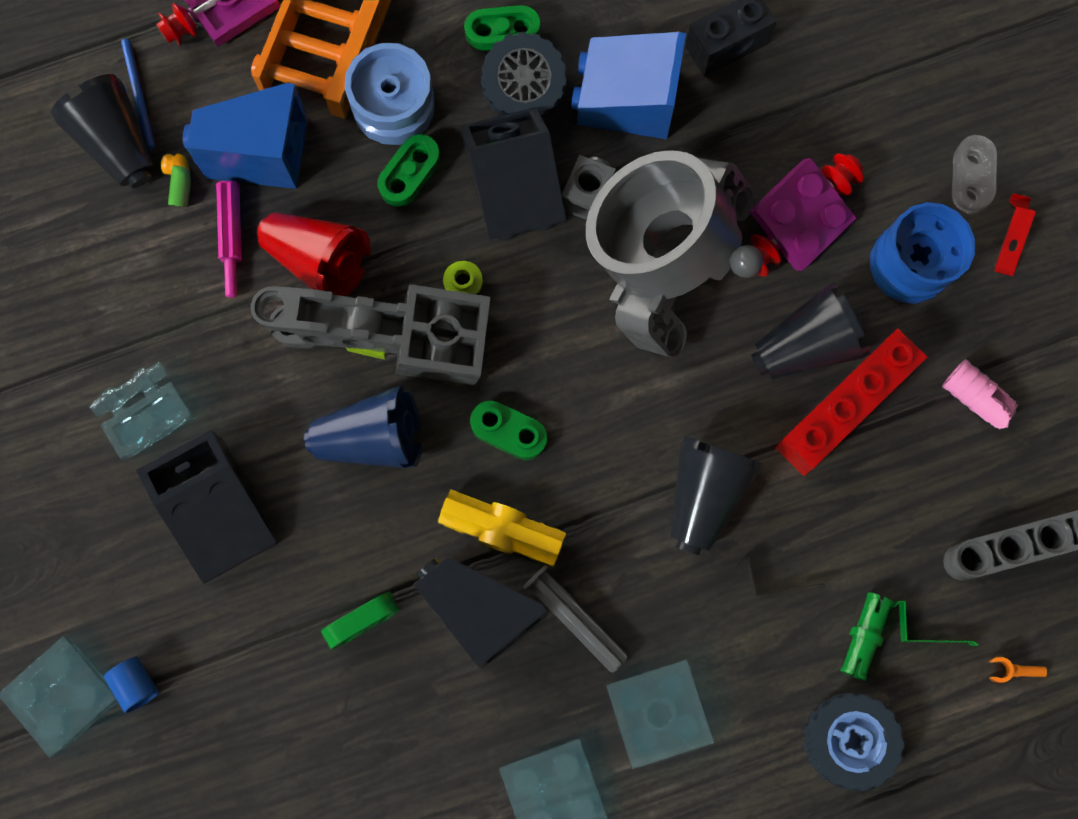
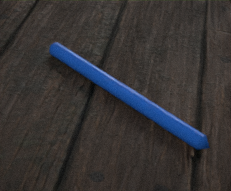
(137, 93)

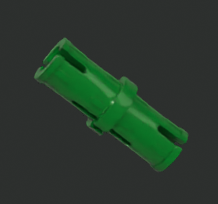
(866, 636)

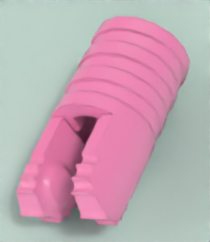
(981, 395)

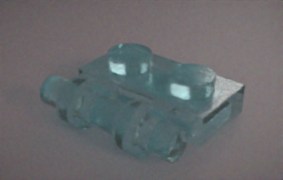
(148, 419)

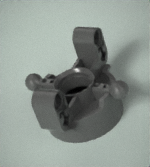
(641, 207)

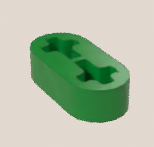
(360, 620)

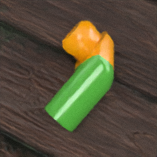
(180, 182)

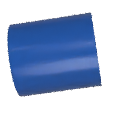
(131, 684)

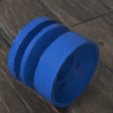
(936, 239)

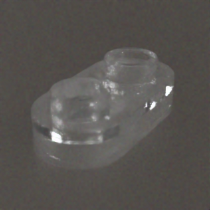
(974, 177)

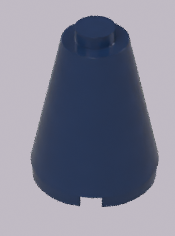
(369, 432)

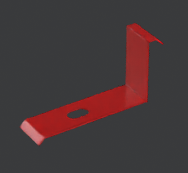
(1017, 230)

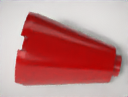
(316, 251)

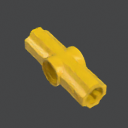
(501, 528)

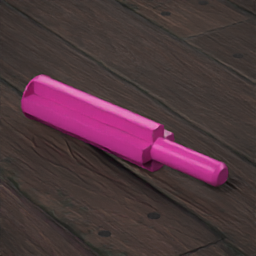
(229, 232)

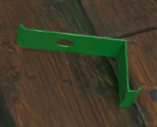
(903, 627)

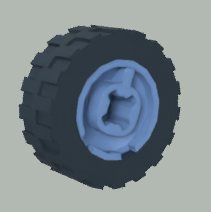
(853, 741)

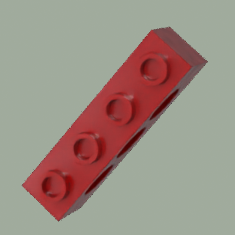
(851, 402)

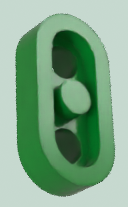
(500, 23)
(406, 171)
(508, 429)

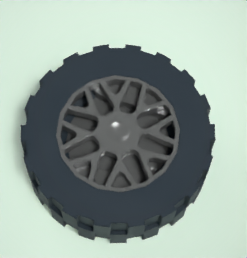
(523, 75)

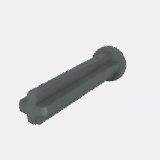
(577, 619)

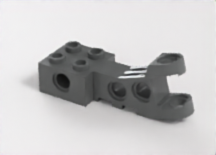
(433, 332)

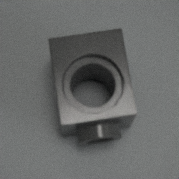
(593, 169)

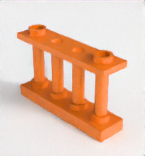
(364, 30)

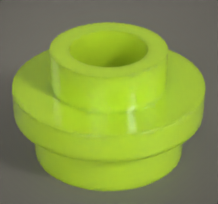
(463, 267)

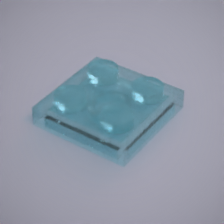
(58, 696)
(659, 714)
(553, 785)

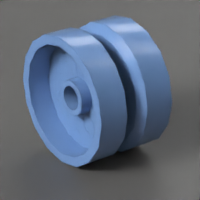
(390, 93)

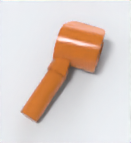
(1016, 670)

